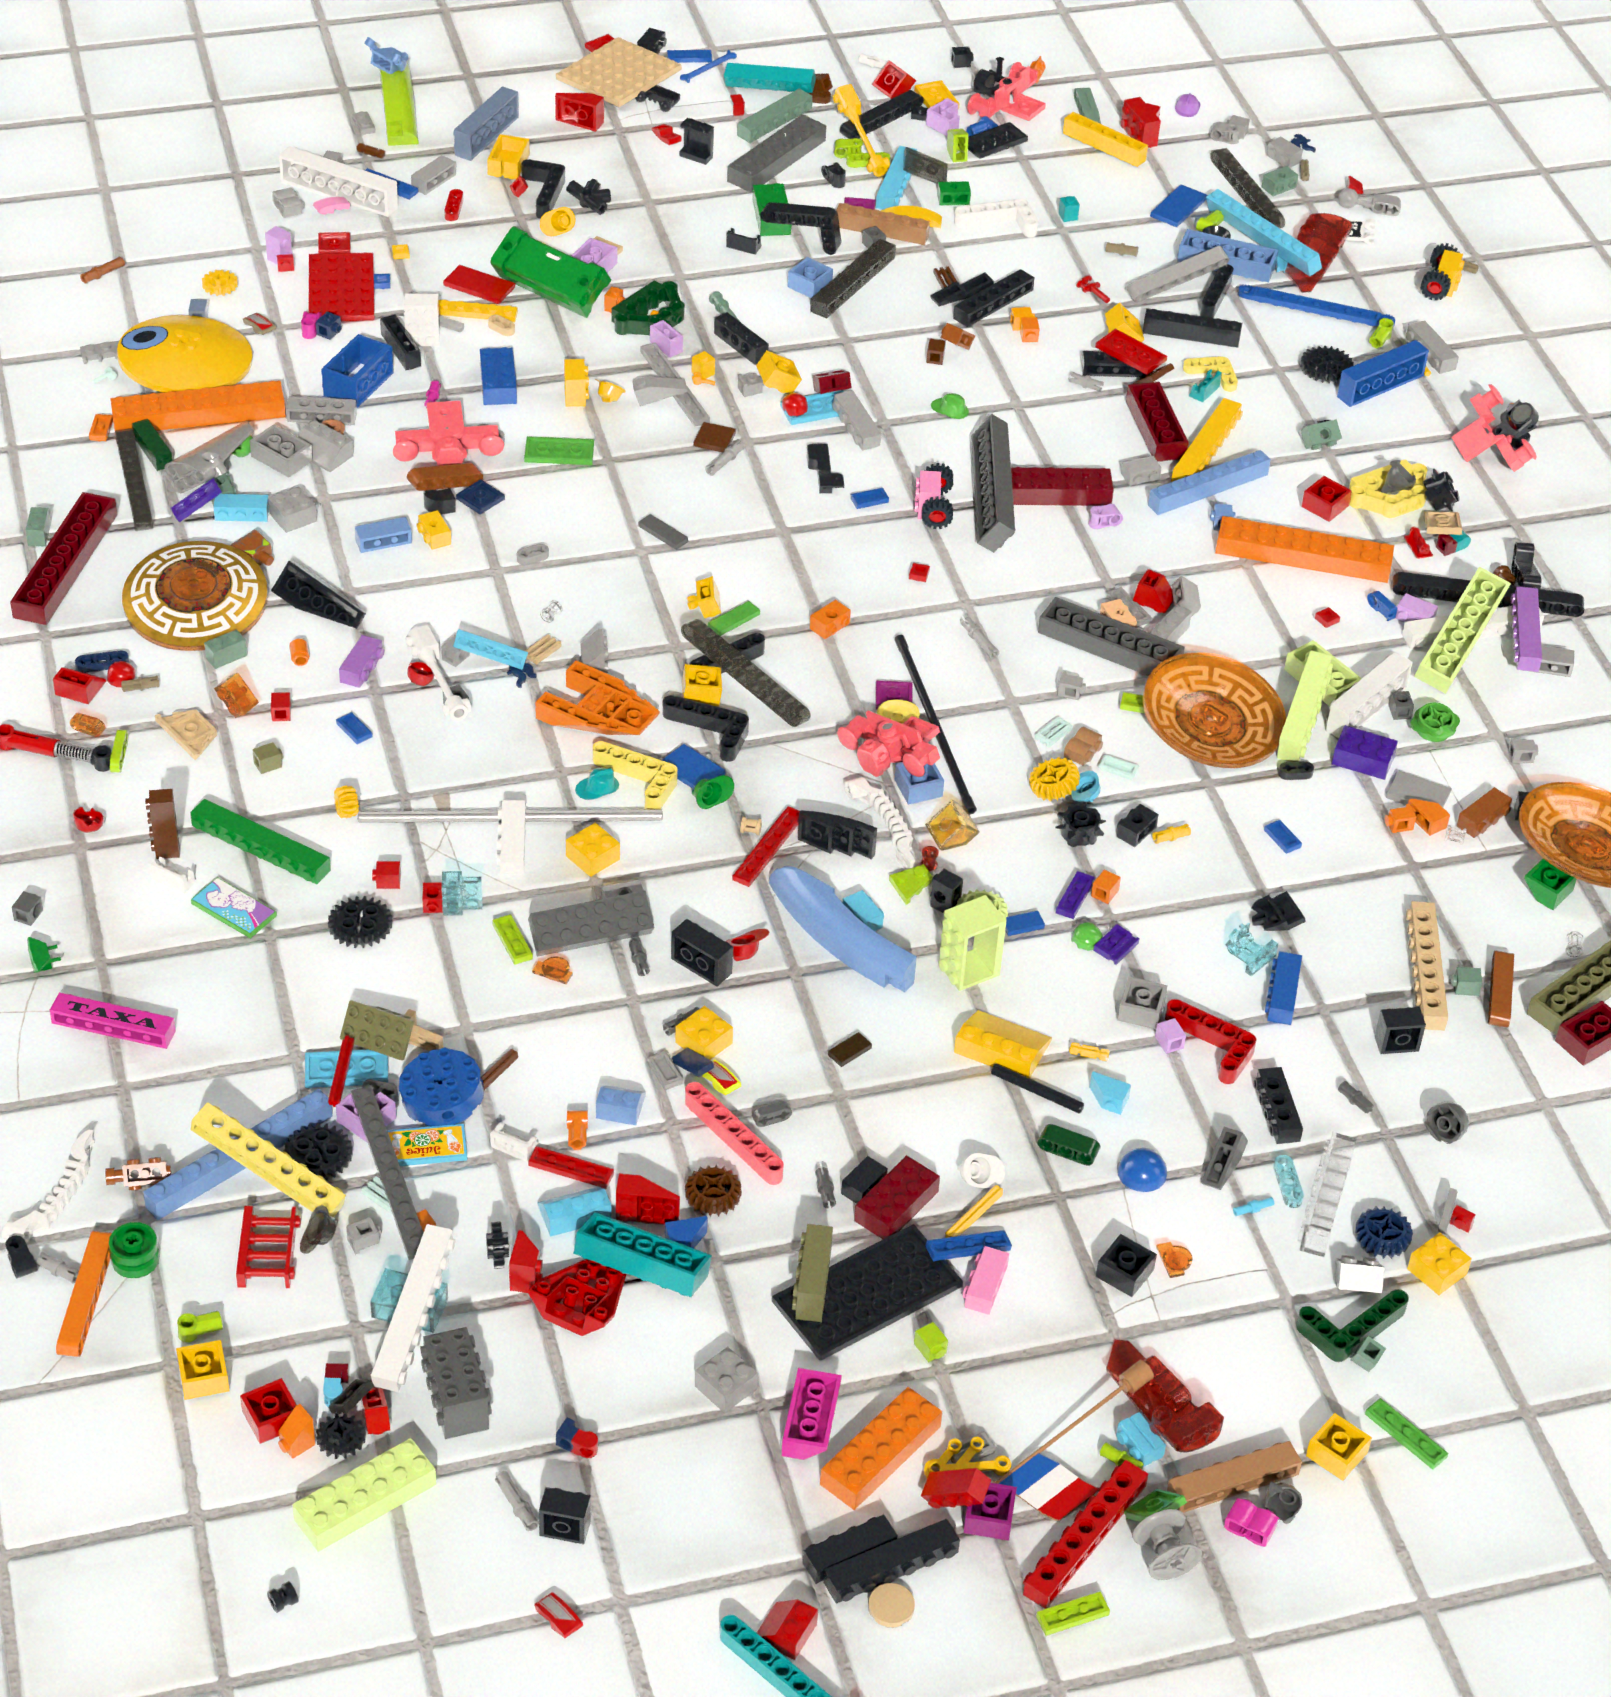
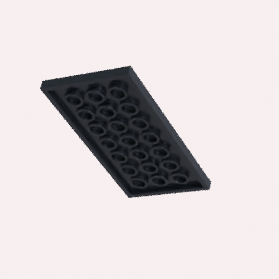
(872, 1292)

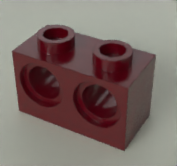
(831, 381)

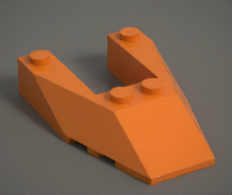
(605, 709)

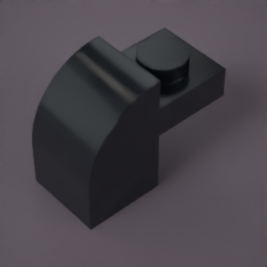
(439, 500)

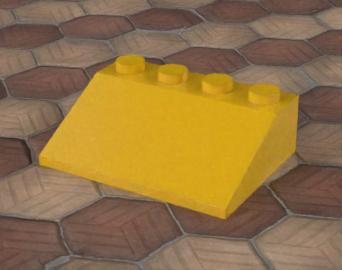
(1001, 1042)

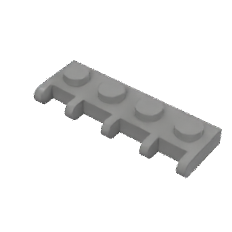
(99, 351)

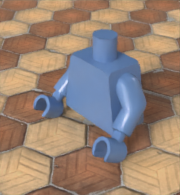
(387, 58)

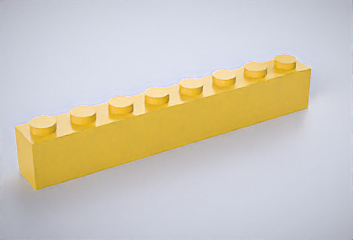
(1209, 439)

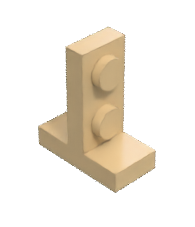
(423, 1038)

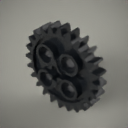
(1325, 363)
(373, 925)
(328, 1142)

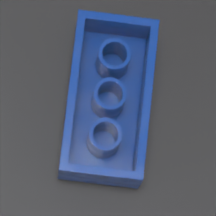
(498, 376)

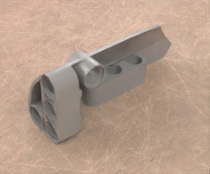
(206, 460)

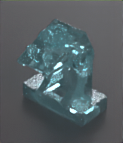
(1260, 955)

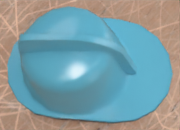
(1088, 787)

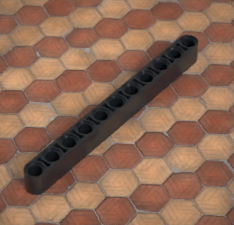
(1452, 589)

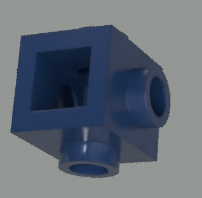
(328, 325)

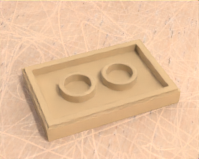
(1442, 522)

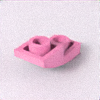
(328, 205)

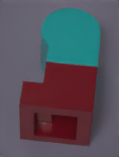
(1452, 543)

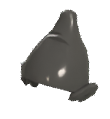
(1398, 478)
(1283, 1501)

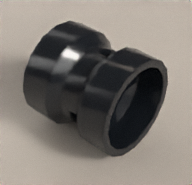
(282, 1597)

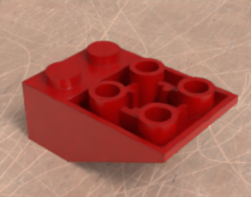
(645, 1201)

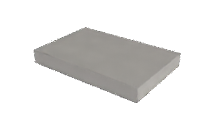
(1409, 786)

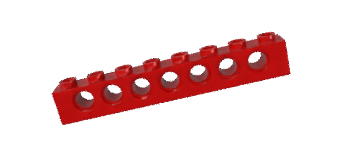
(1045, 1591)

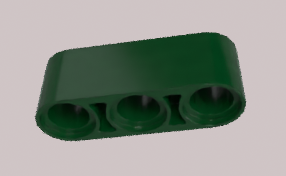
(1068, 1144)

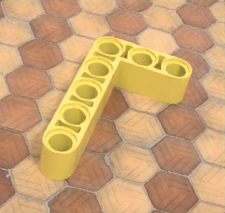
(658, 773)

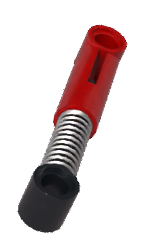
(51, 747)

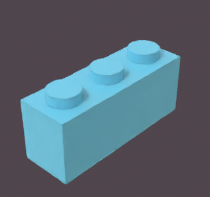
(241, 507)

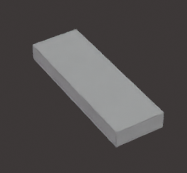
(1134, 608)

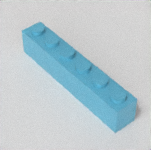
(894, 182)

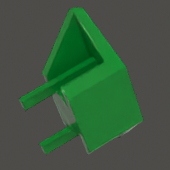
(40, 955)

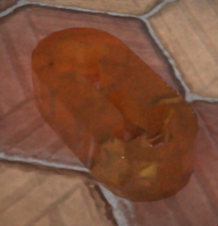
(87, 724)

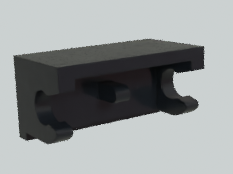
(743, 243)

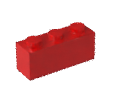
(955, 1488)

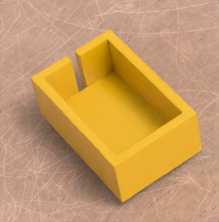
(507, 156)

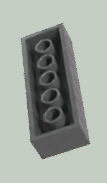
(591, 923)

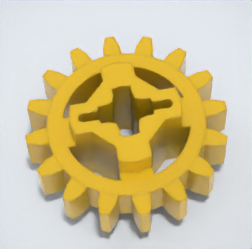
(219, 282)

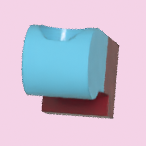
(334, 1377)

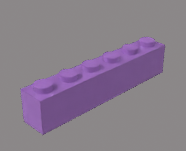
(1527, 629)

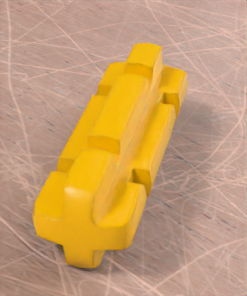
(1089, 1051)

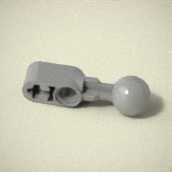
(1389, 205)

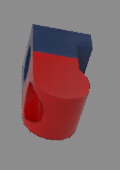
(576, 1440)

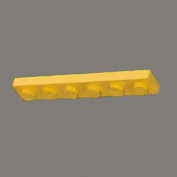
(476, 310)

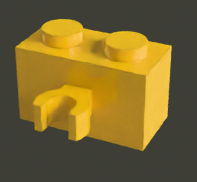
(707, 598)

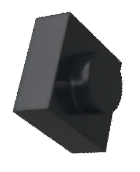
(919, 113)

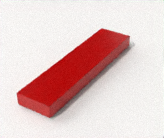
(571, 1167)

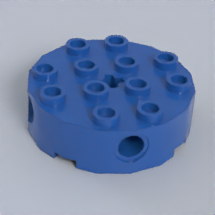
(441, 1087)

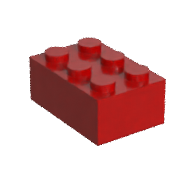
(1140, 121)

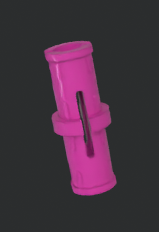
(433, 392)

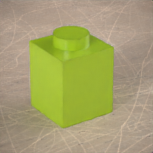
(931, 1342)

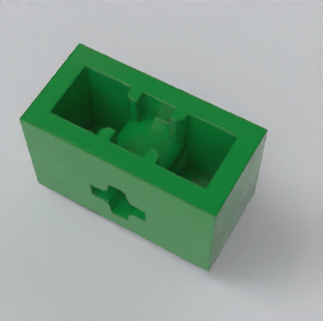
(954, 193)

